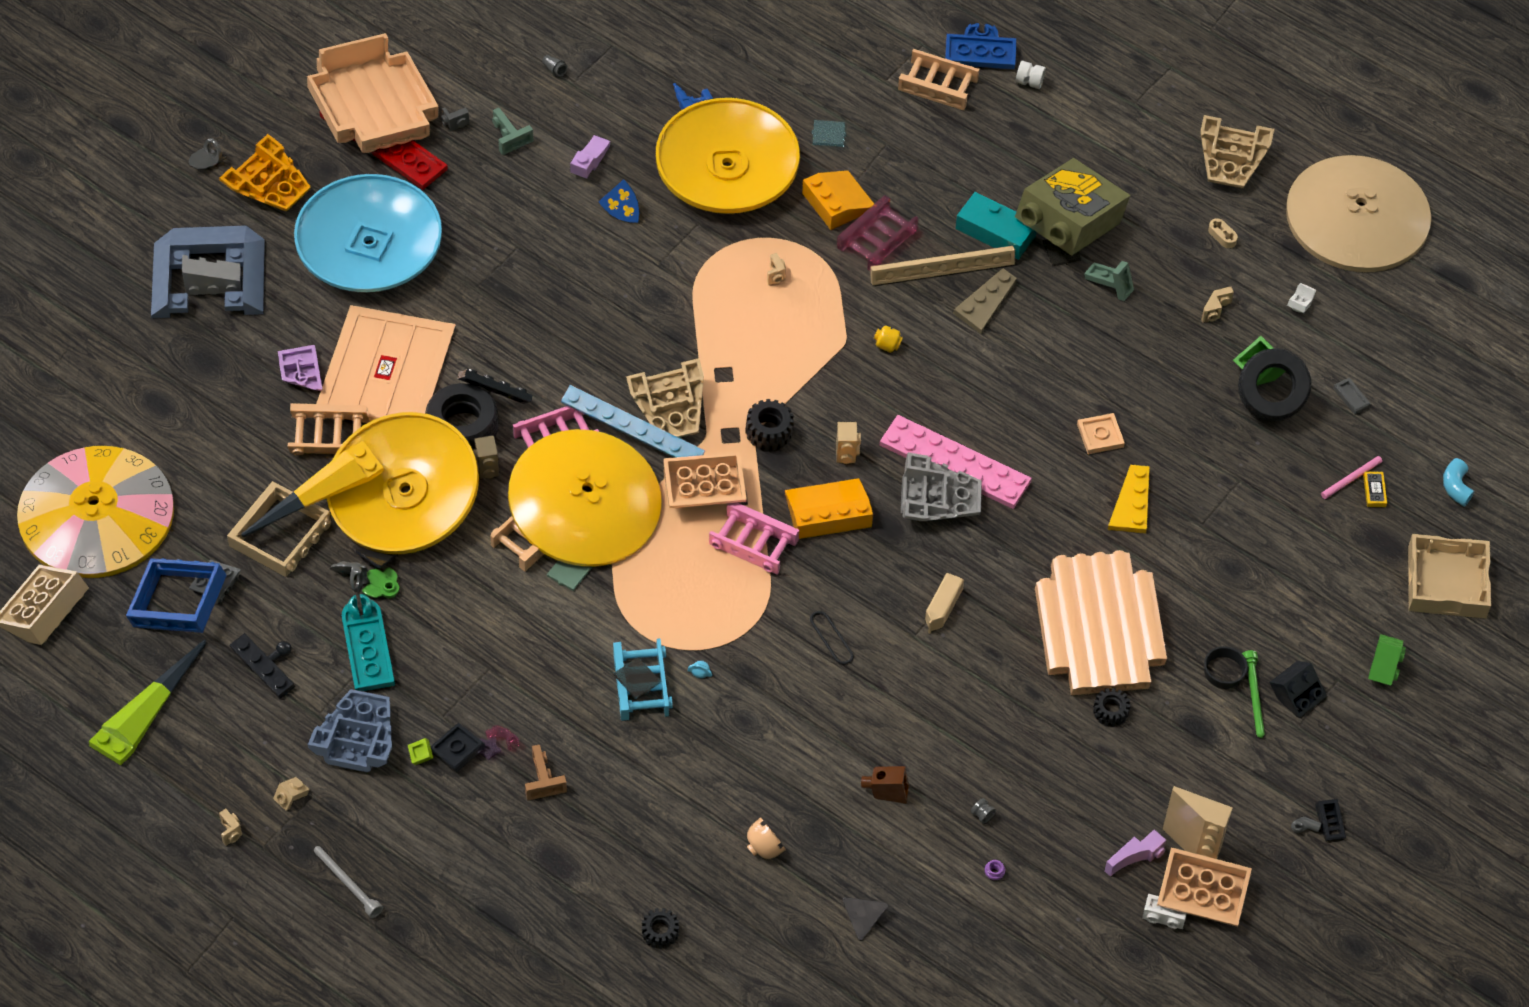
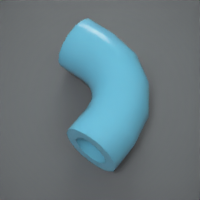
(1453, 482)

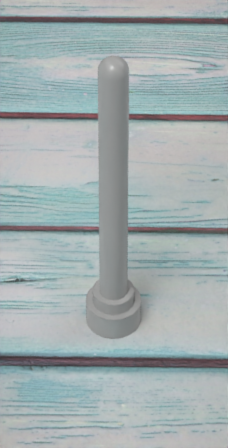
(372, 907)

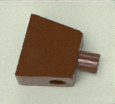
(888, 783)

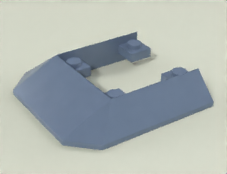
(238, 243)

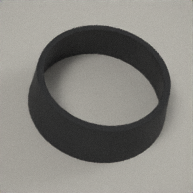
(1229, 652)

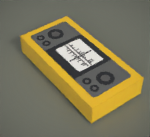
(1375, 489)

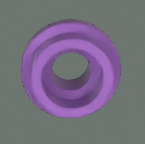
(994, 864)

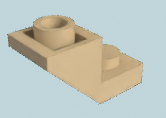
(1214, 305)

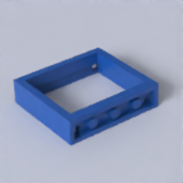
(175, 621)

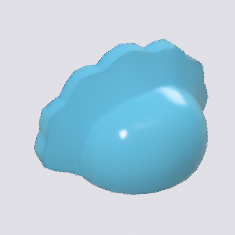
(700, 669)

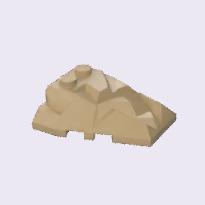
(1232, 153)
(671, 398)

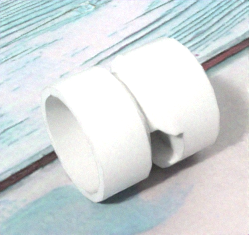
(1030, 74)

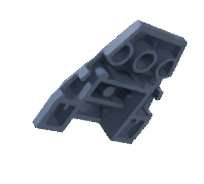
(355, 733)

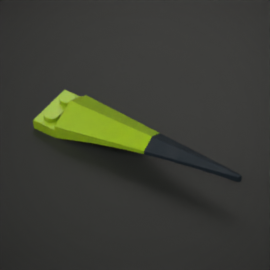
(127, 727)

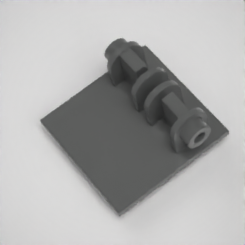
(232, 575)

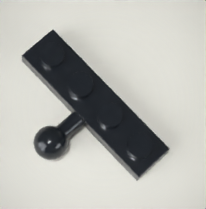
(490, 385)
(264, 665)

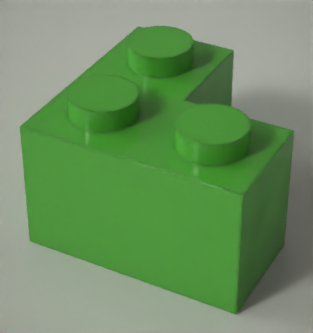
(1386, 658)

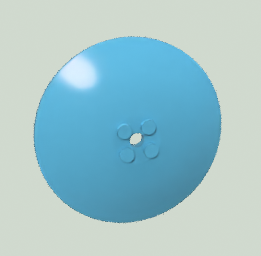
(364, 208)

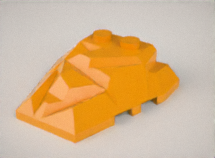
(268, 176)

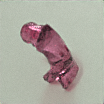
(499, 731)

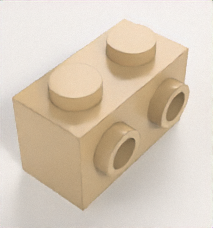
(847, 442)

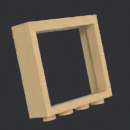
(258, 510)

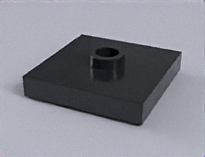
(457, 747)

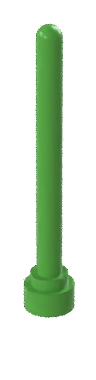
(1252, 659)

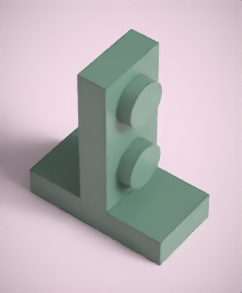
(512, 138)
(1116, 278)

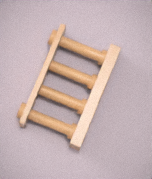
(935, 92)
(320, 412)
(526, 557)

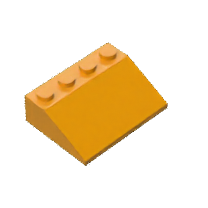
(829, 508)

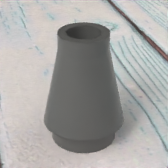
(556, 66)

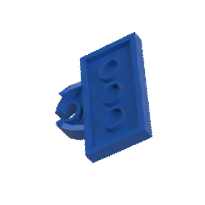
(981, 48)

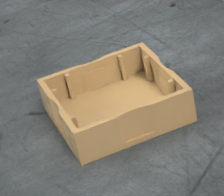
(1449, 576)

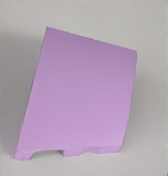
(300, 367)

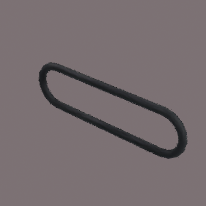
(825, 642)

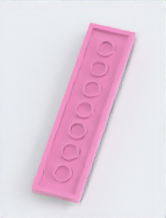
(998, 480)

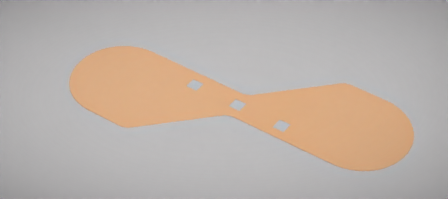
(774, 344)

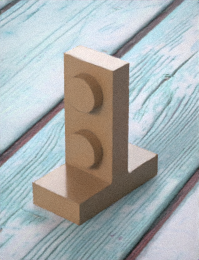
(546, 785)

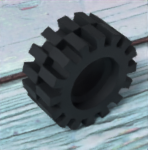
(1115, 698)
(660, 917)

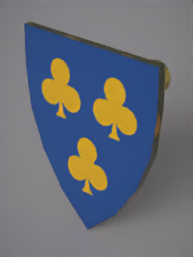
(622, 203)

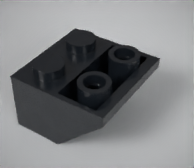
(1298, 688)

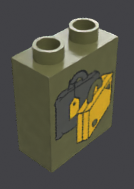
(1072, 206)

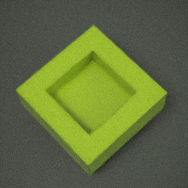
(420, 751)

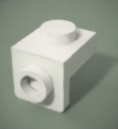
(1302, 298)

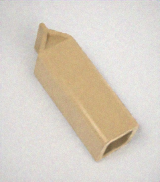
(943, 601)

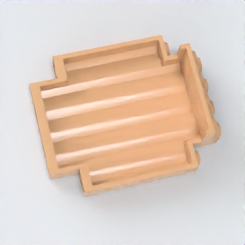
(372, 94)
(1100, 622)

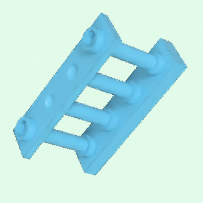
(627, 705)

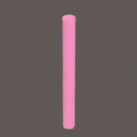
(1351, 477)

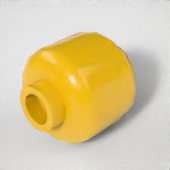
(888, 339)

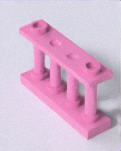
(541, 422)
(759, 521)

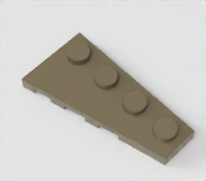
(982, 304)

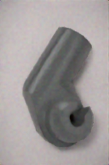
(1305, 823)

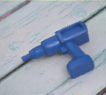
(685, 101)

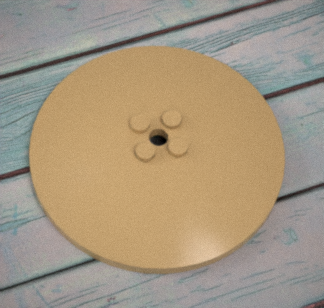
(1355, 237)

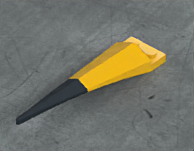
(344, 472)

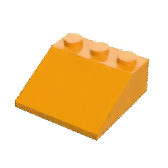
(836, 197)

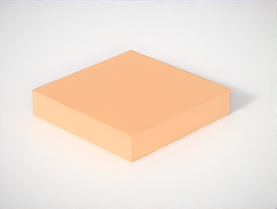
(1100, 433)

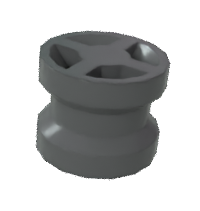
(983, 810)

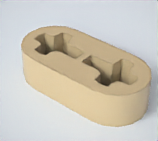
(1223, 233)

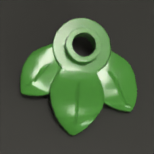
(380, 581)

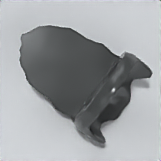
(206, 156)
(353, 569)

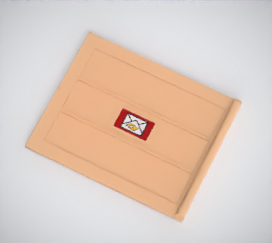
(386, 362)

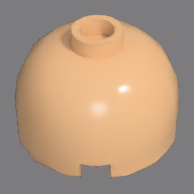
(763, 841)

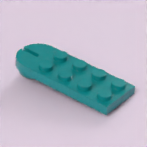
(367, 645)

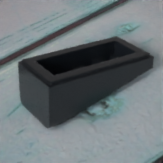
(1334, 805)

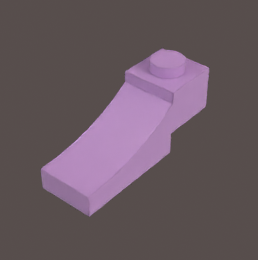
(589, 157)
(1135, 851)

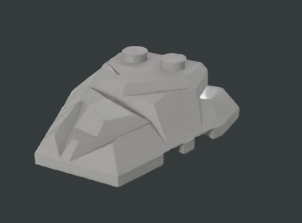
(936, 491)

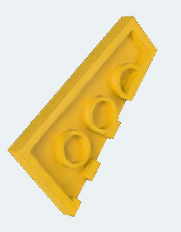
(1132, 504)

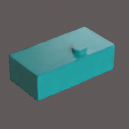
(994, 224)

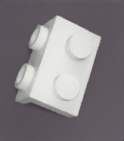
(1158, 914)

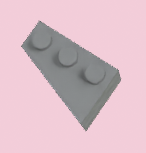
(210, 277)

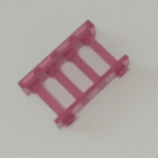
(871, 218)

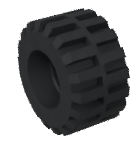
(769, 412)

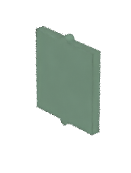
(568, 574)

